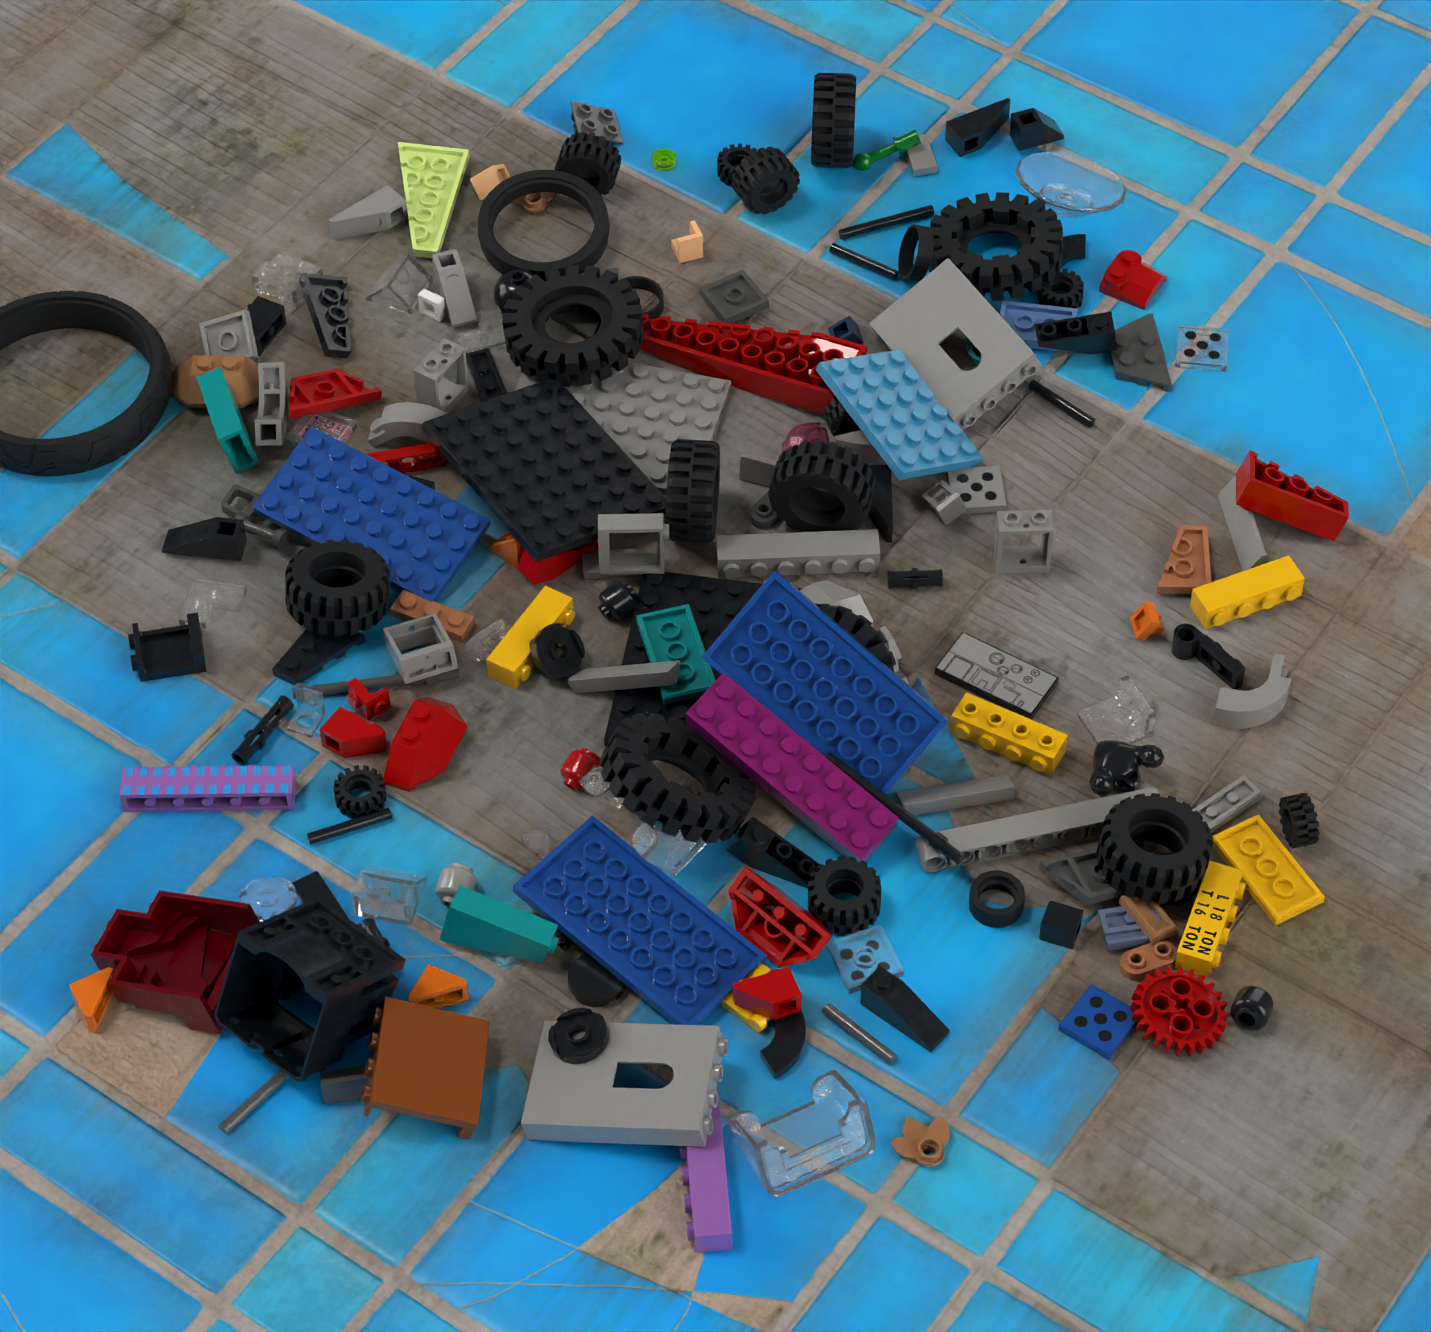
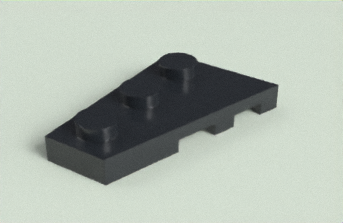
(311, 653)

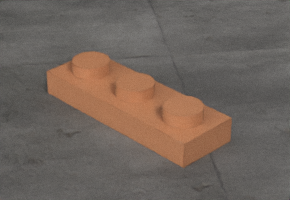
(410, 607)

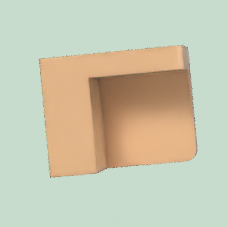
(489, 179)
(689, 246)

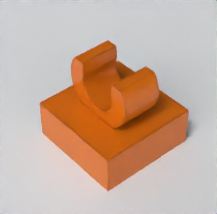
(1146, 621)

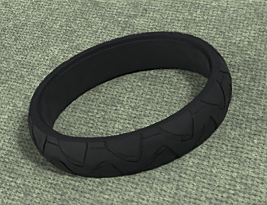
(115, 438)

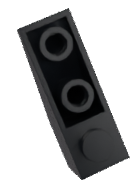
(976, 128)
(1079, 334)
(208, 538)
(771, 853)

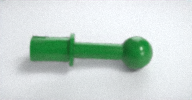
(864, 161)

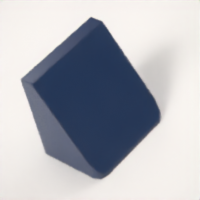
(847, 330)

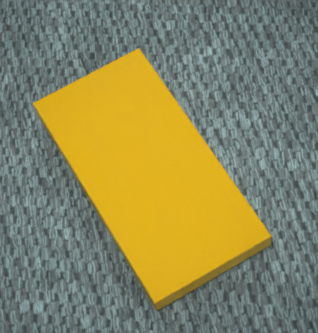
(1268, 869)

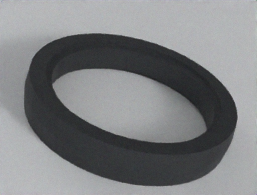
(535, 182)

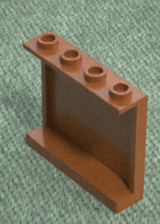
(426, 1064)

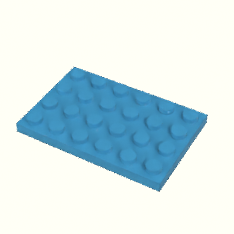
(899, 414)

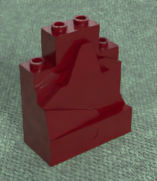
(173, 954)

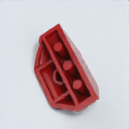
(424, 743)
(775, 921)

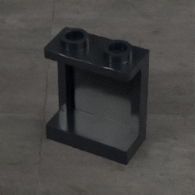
(168, 650)

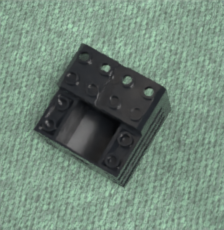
(311, 950)

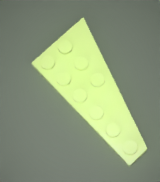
(431, 188)

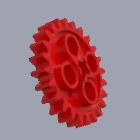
(1179, 1011)

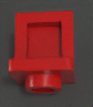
(367, 704)

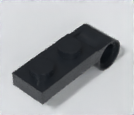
(1191, 643)

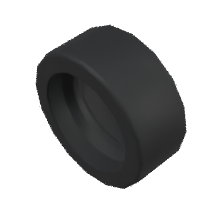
(996, 880)

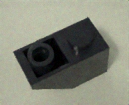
(1032, 129)

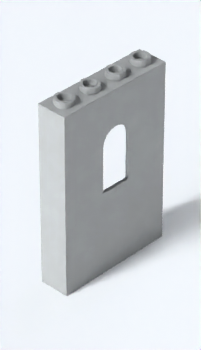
(932, 313)
(583, 1106)

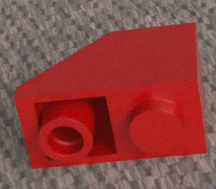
(351, 735)
(769, 994)

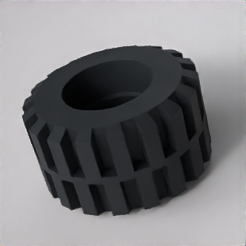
(591, 160)
(765, 180)
(847, 877)

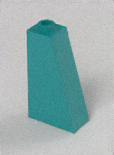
(227, 420)
(497, 927)

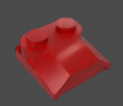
(1131, 280)

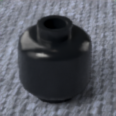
(618, 601)
(1252, 1008)

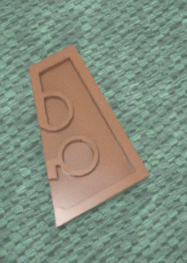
(1188, 562)

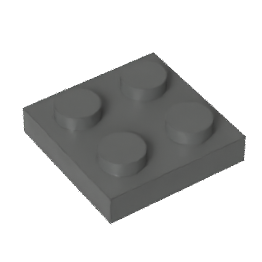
(734, 297)

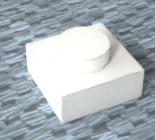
(431, 305)

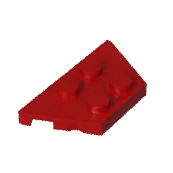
(327, 392)

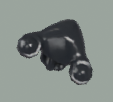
(1118, 765)

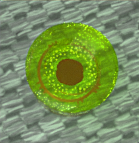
(664, 159)

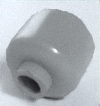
(451, 878)

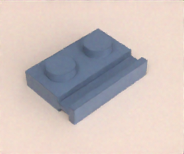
(1120, 928)

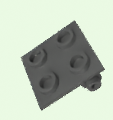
(596, 120)

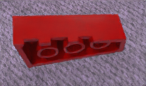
(1289, 499)

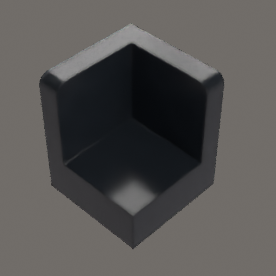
(1061, 924)

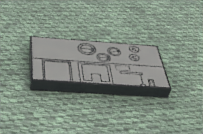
(996, 675)

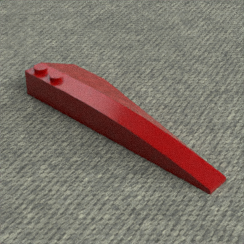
(754, 360)

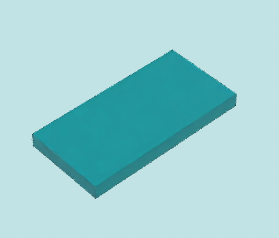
(675, 637)

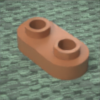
(1149, 959)

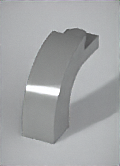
(273, 404)
(402, 420)
(1254, 707)

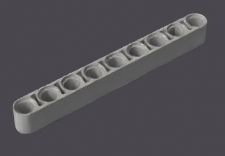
(1023, 832)

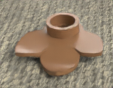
(534, 202)
(920, 1139)

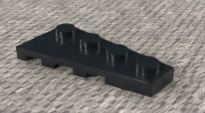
(328, 309)

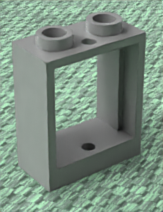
(445, 360)
(1037, 557)
(632, 562)
(425, 661)

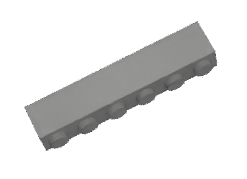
(798, 553)

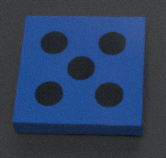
(1099, 1022)

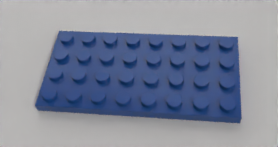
(346, 495)
(825, 684)
(639, 924)

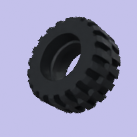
(833, 120)
(827, 468)
(693, 490)
(337, 587)
(1148, 874)

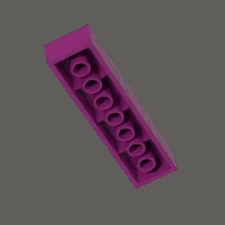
(790, 770)

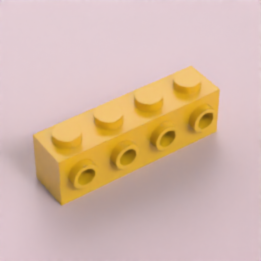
(1008, 734)

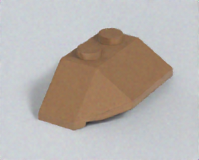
(238, 370)

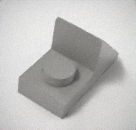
(944, 501)

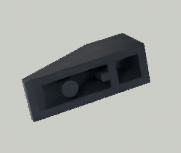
(881, 505)
(902, 1009)

